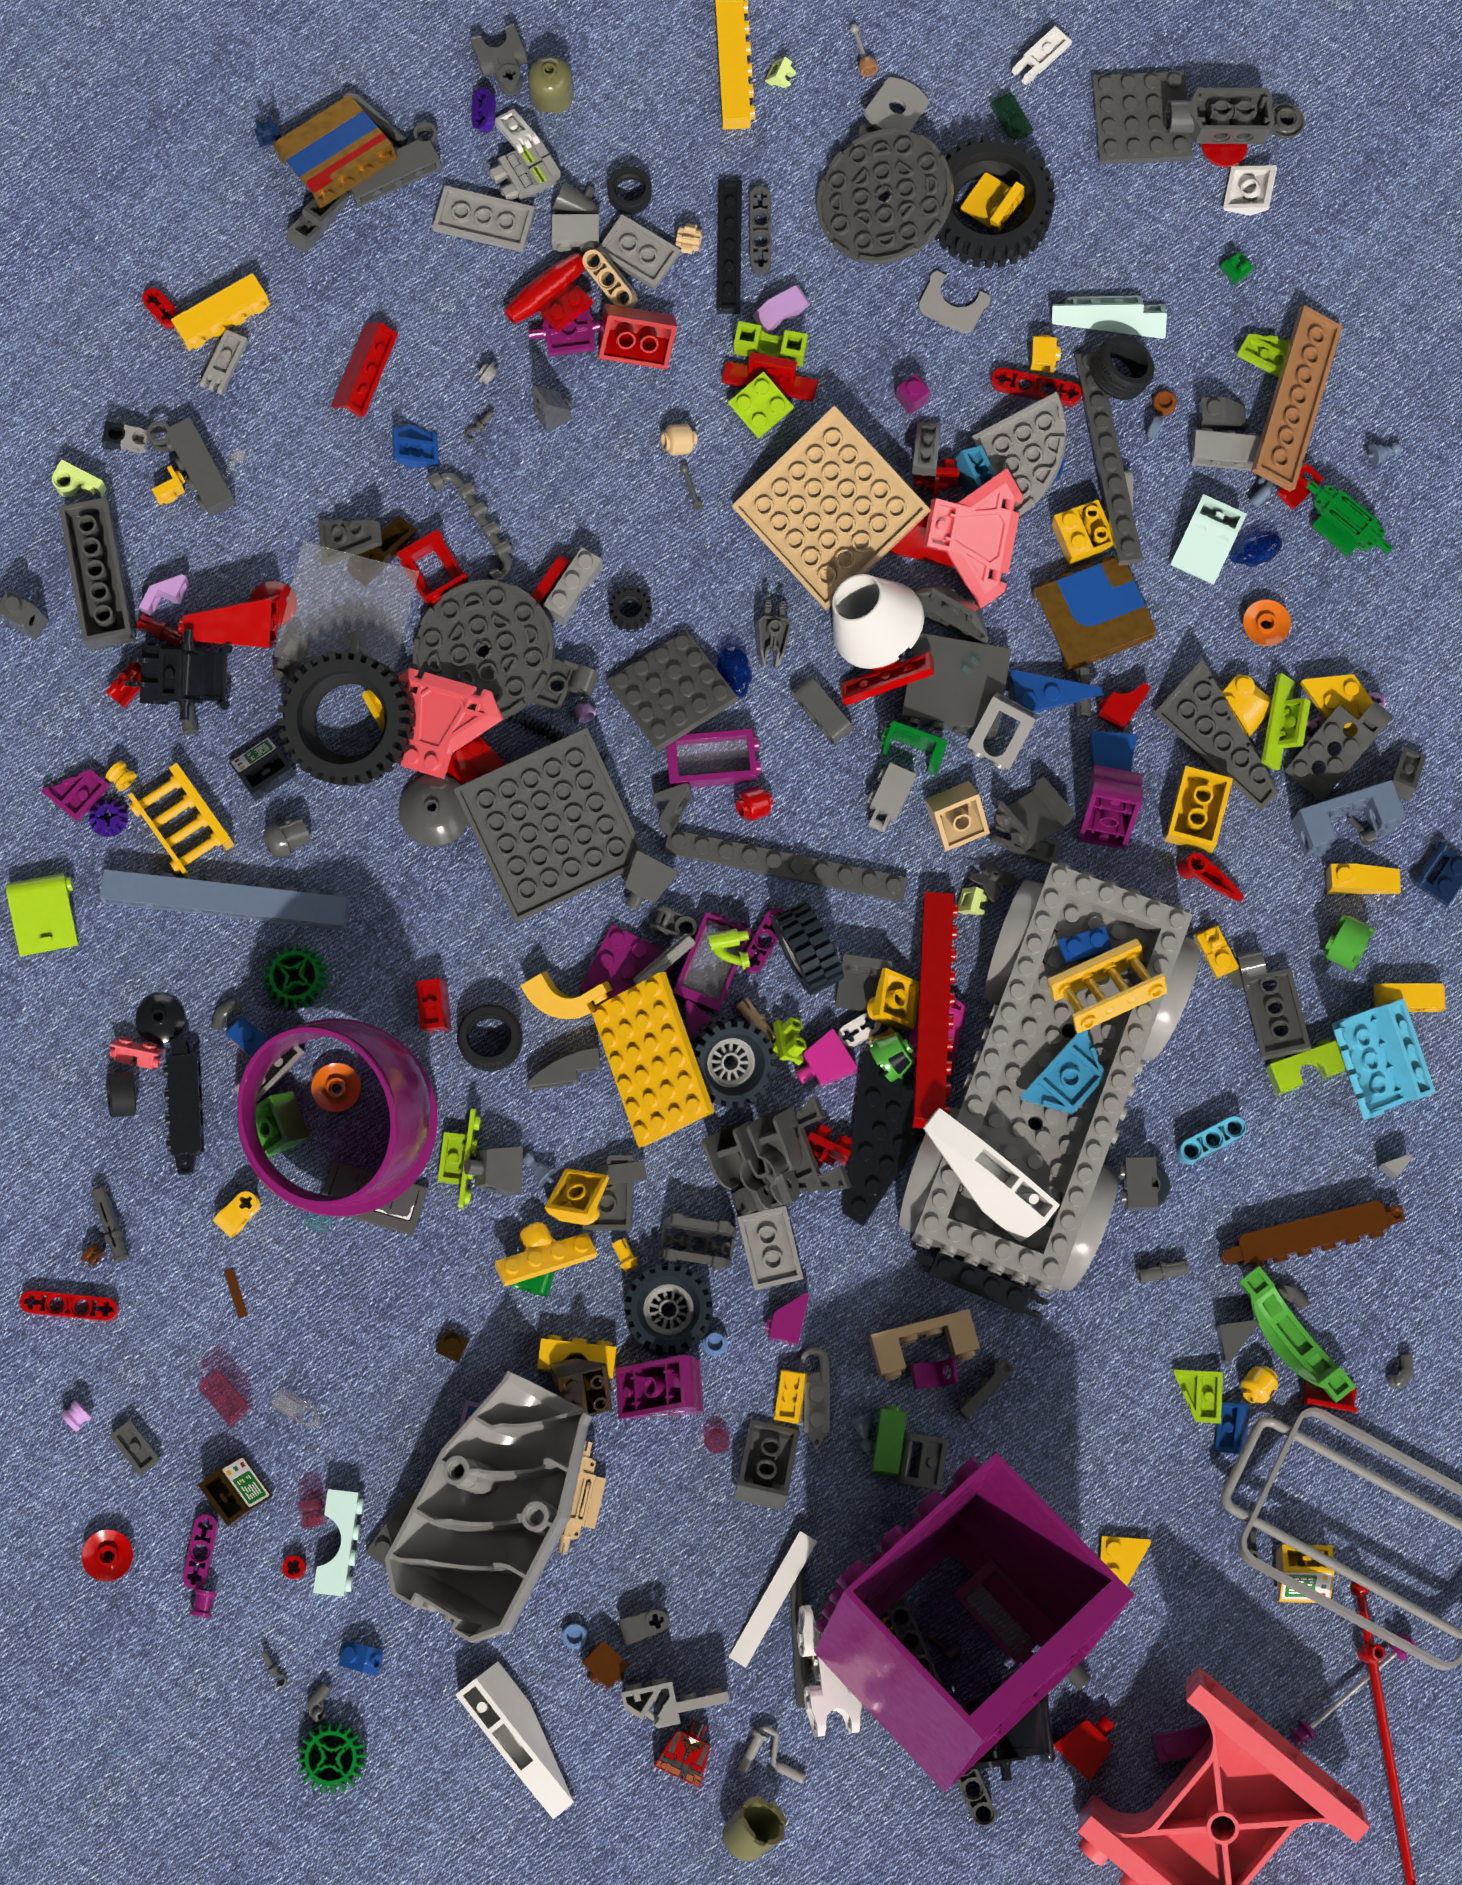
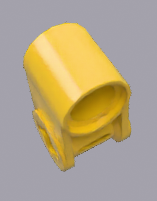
(234, 1216)

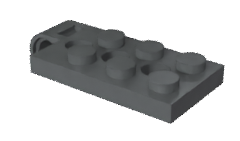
(576, 679)
(1368, 726)
(1254, 975)

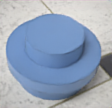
(715, 1343)

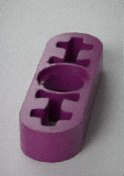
(754, 943)
(204, 1572)

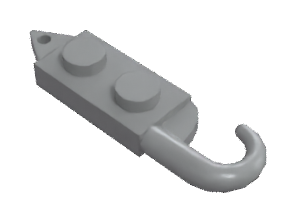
(817, 1398)

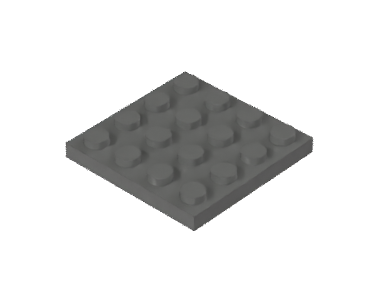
(1133, 118)
(671, 690)

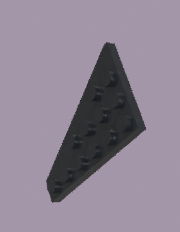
(880, 1138)

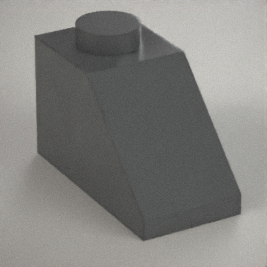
(1221, 414)

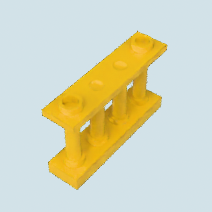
(191, 799)
(1102, 967)

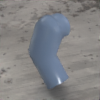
(1263, 493)

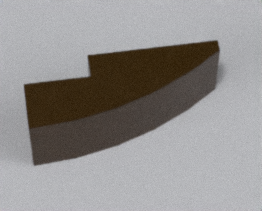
(394, 538)

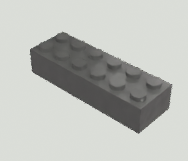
(97, 573)

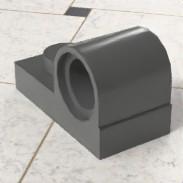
(1407, 773)

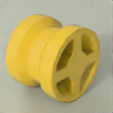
(121, 776)

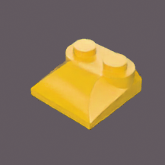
(1247, 702)
(895, 1001)
(577, 1197)

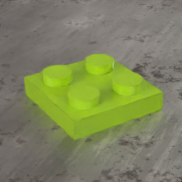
(761, 405)

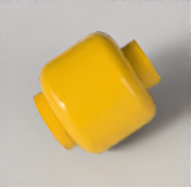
(1259, 1384)

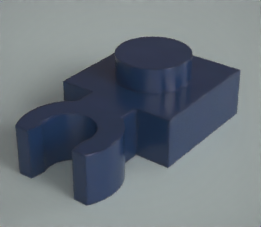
(266, 132)

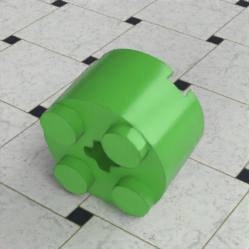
(1349, 943)

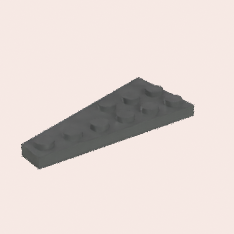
(1209, 725)

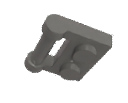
(929, 1463)

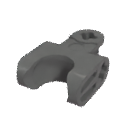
(502, 60)

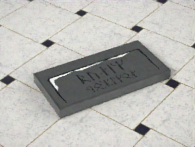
(399, 1215)

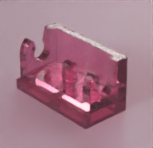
(224, 1398)

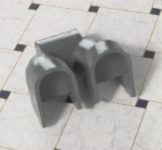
(735, 1155)

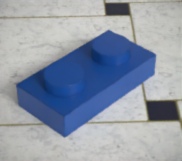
(1084, 945)

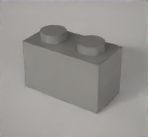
(575, 232)

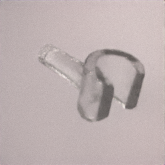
(237, 456)

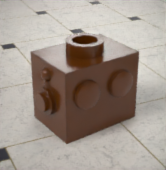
(604, 1665)

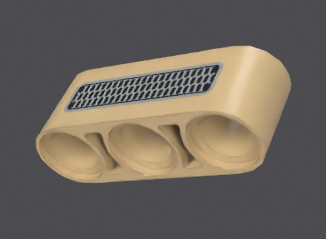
(600, 273)

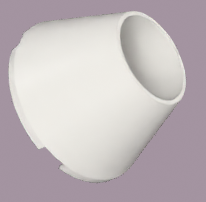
(885, 630)

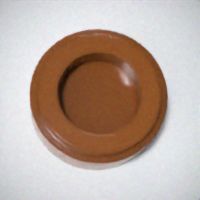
(1164, 403)

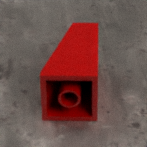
(240, 623)

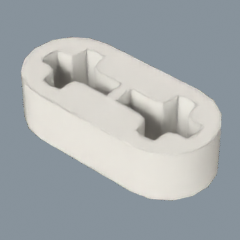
(862, 1035)

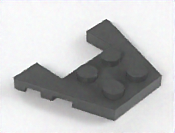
(808, 1173)

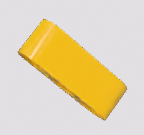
(1417, 996)

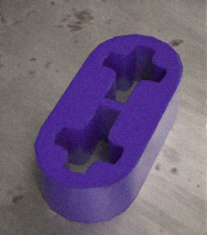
(483, 110)

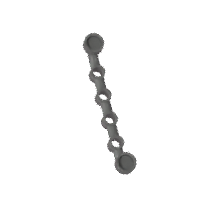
(478, 511)

